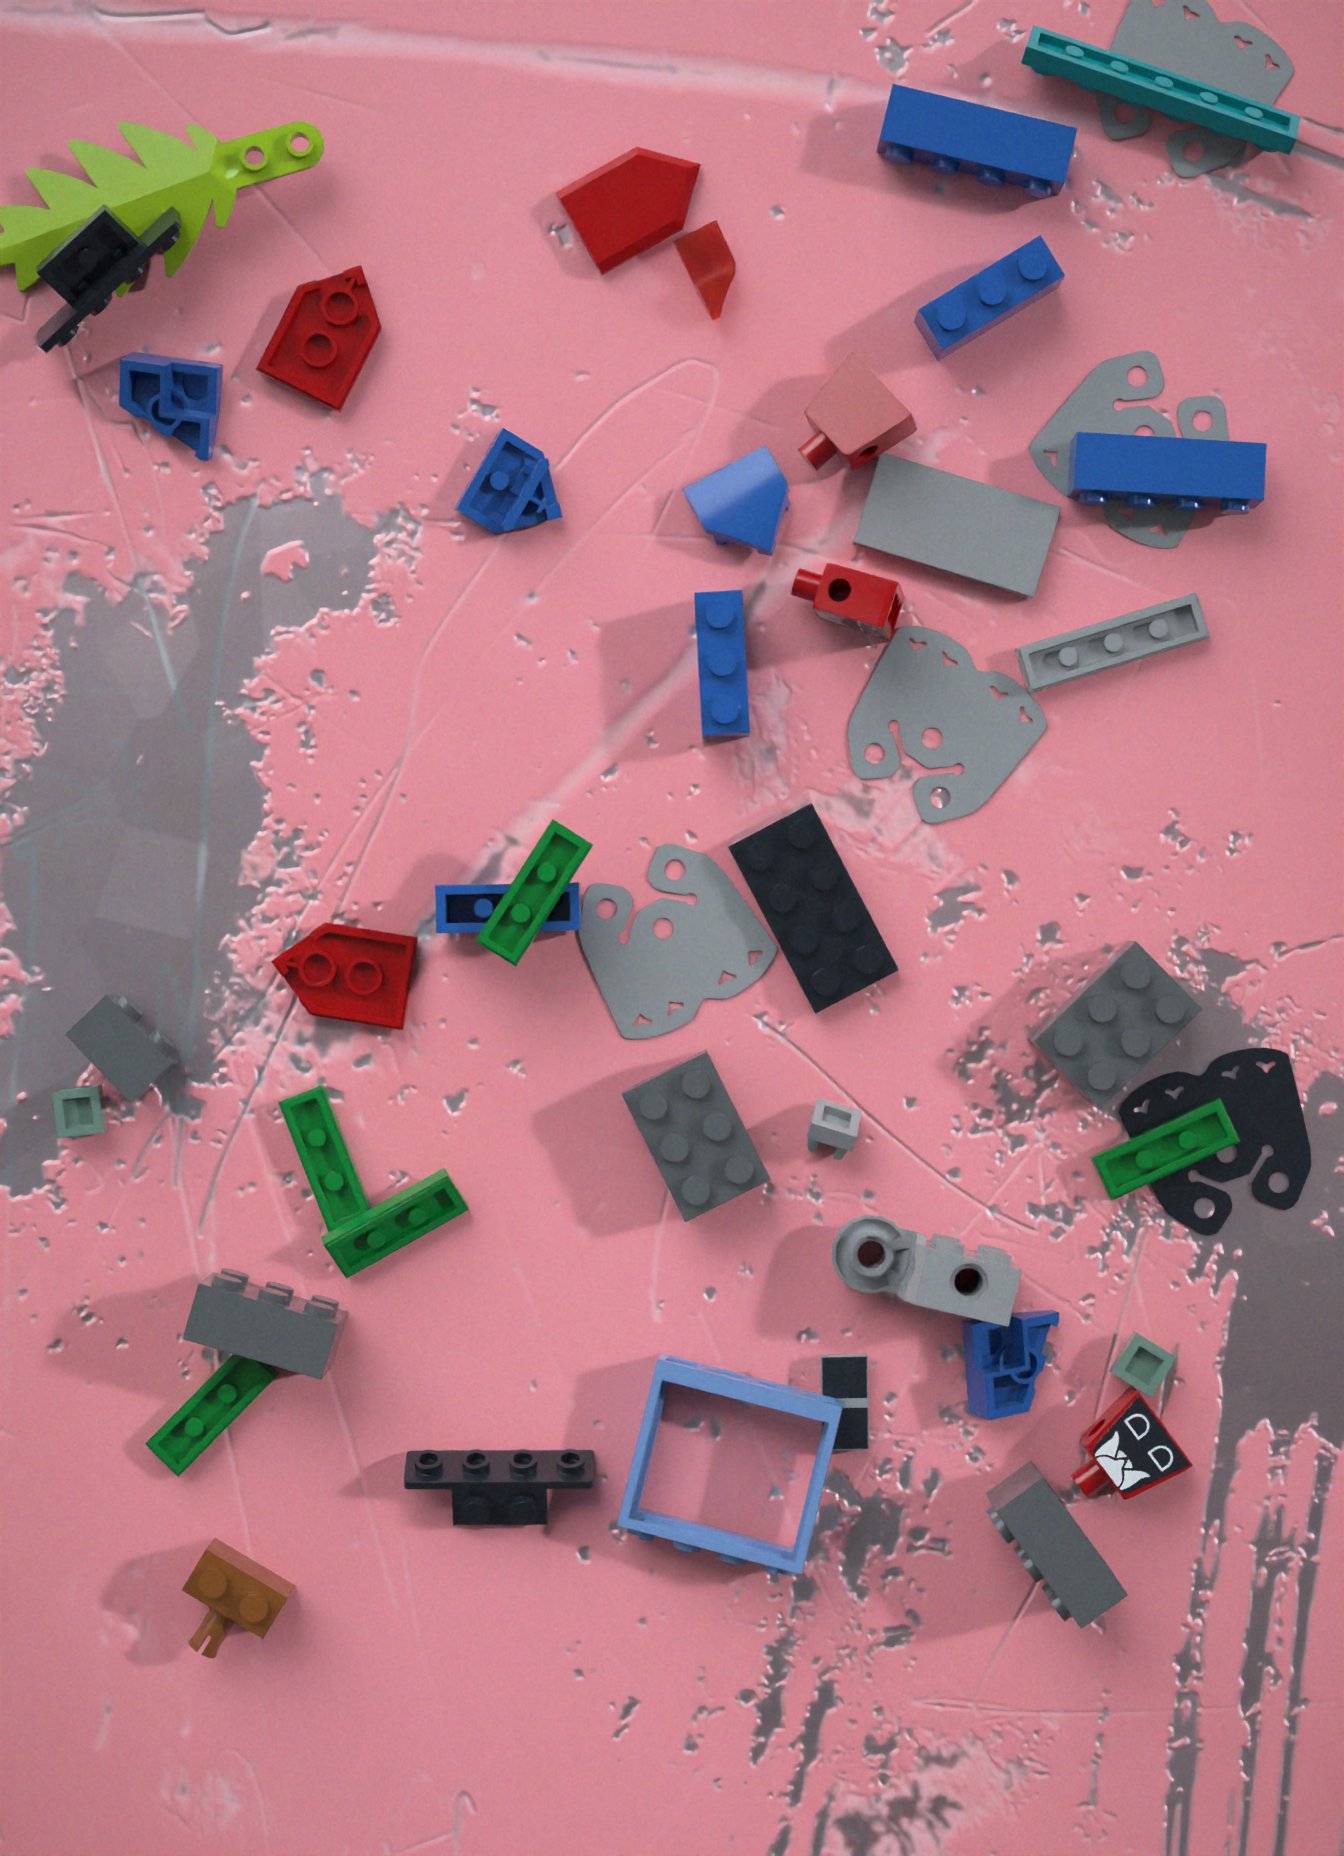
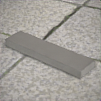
(1112, 643)

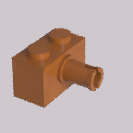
(236, 1593)

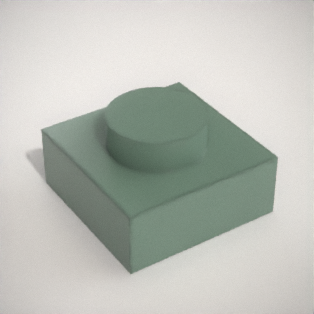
(79, 1111)
(1142, 1364)

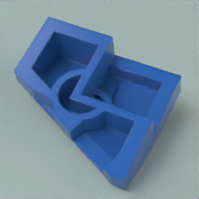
(175, 396)
(1005, 1362)

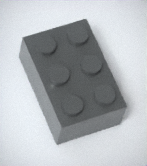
(1114, 1024)
(695, 1135)
(266, 1323)
(1053, 1546)

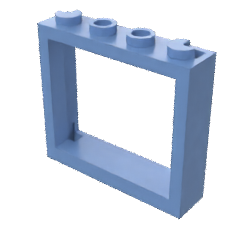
(693, 1536)

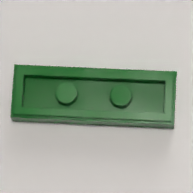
(534, 892)
(1165, 1149)
(325, 1156)
(395, 1223)
(210, 1411)

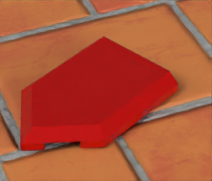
(629, 205)
(324, 338)
(352, 974)

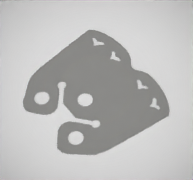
(1200, 51)
(1092, 411)
(957, 702)
(680, 968)

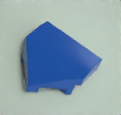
(510, 487)
(742, 502)

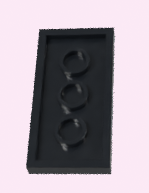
(813, 908)

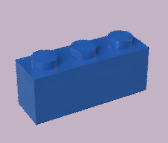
(989, 298)
(722, 664)
(470, 906)

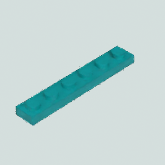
(1161, 90)

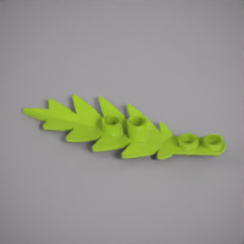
(140, 195)

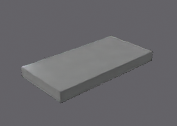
(956, 525)

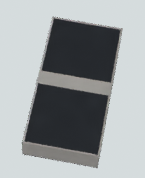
(847, 1379)

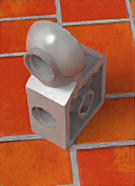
(926, 1270)

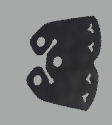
(1263, 1113)

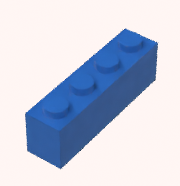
(976, 141)
(1166, 471)

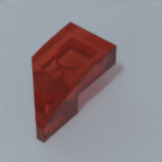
(708, 265)

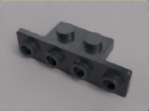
(95, 264)
(500, 1484)

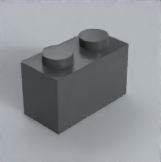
(123, 1046)

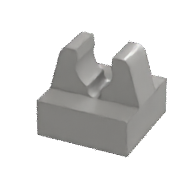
(833, 1126)

